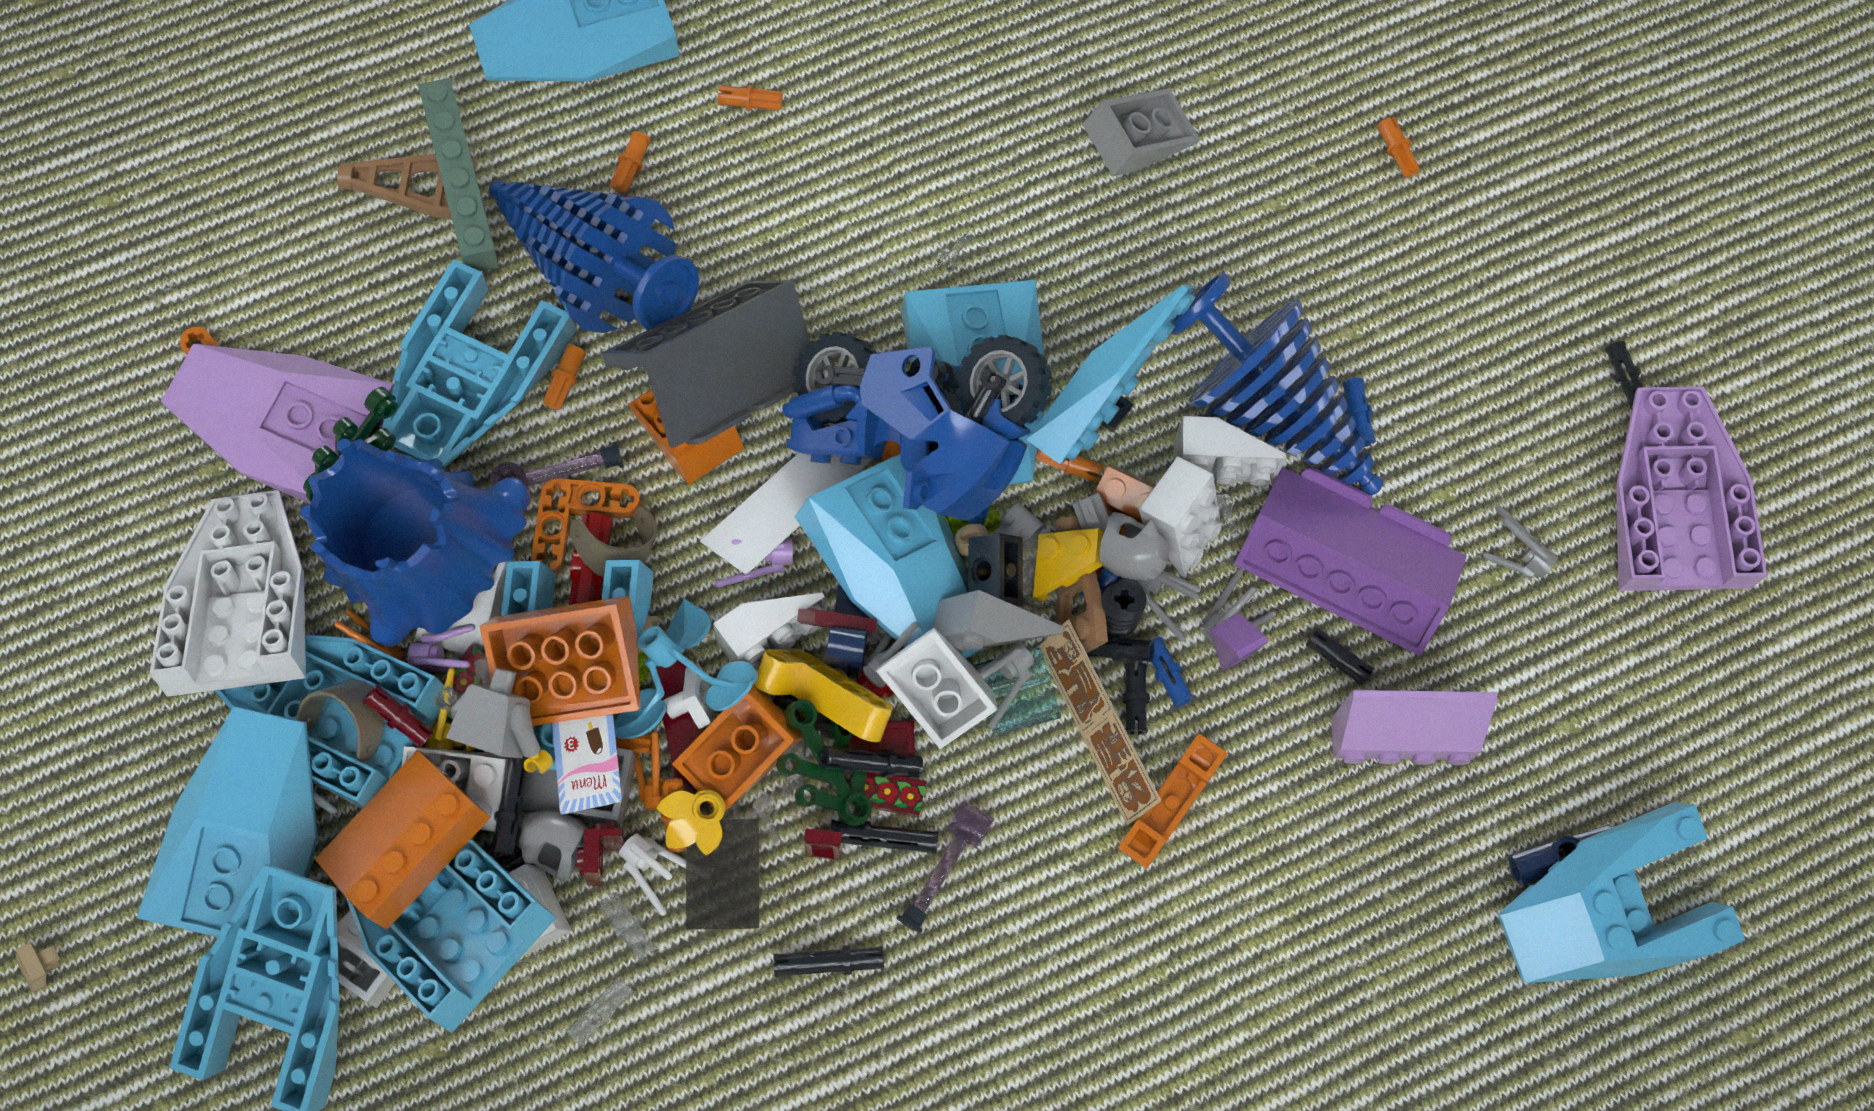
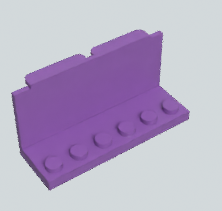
(1353, 559)

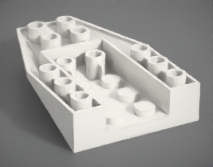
(233, 601)

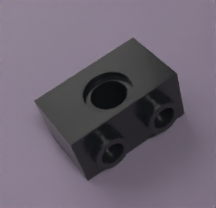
(997, 566)

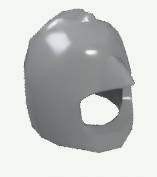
(1138, 554)
(552, 841)

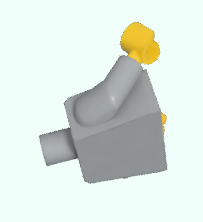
(498, 722)

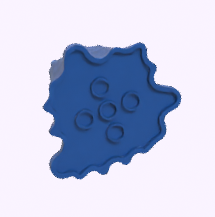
(410, 536)

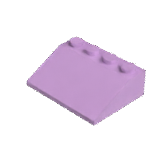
(1412, 726)

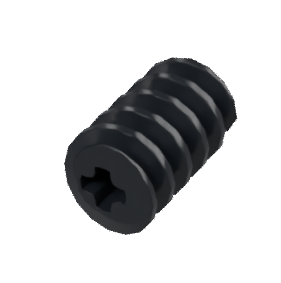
(1123, 606)

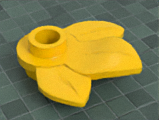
(689, 824)

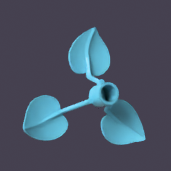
(663, 650)

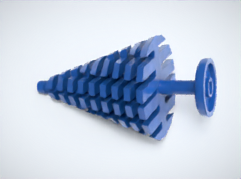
(592, 248)
(1279, 387)

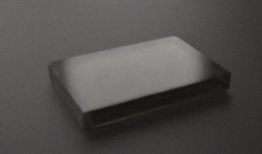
(725, 883)

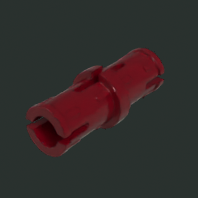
(398, 715)

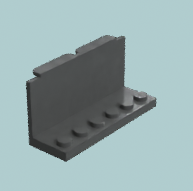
(720, 359)

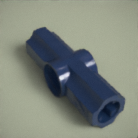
(1535, 862)

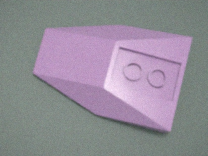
(267, 409)
(1684, 499)

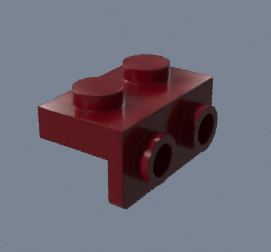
(590, 857)

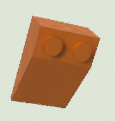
(738, 748)

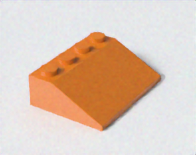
(569, 658)
(401, 840)

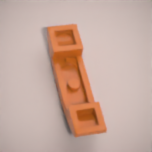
(1176, 797)

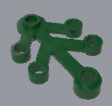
(380, 404)
(835, 777)

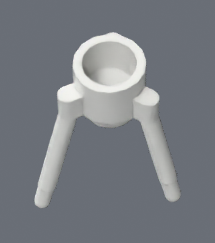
(642, 855)

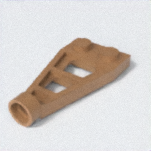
(367, 182)
(1091, 624)

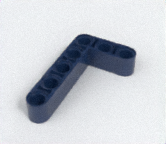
(844, 645)

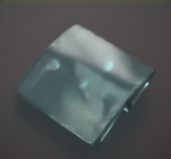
(1032, 704)

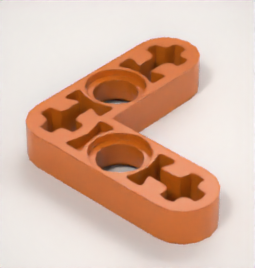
(572, 504)

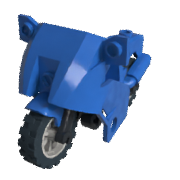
(950, 420)

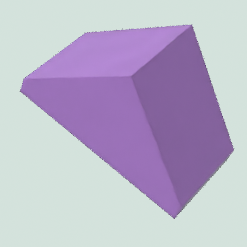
(1236, 640)

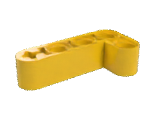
(830, 691)

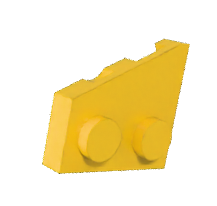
(1064, 559)

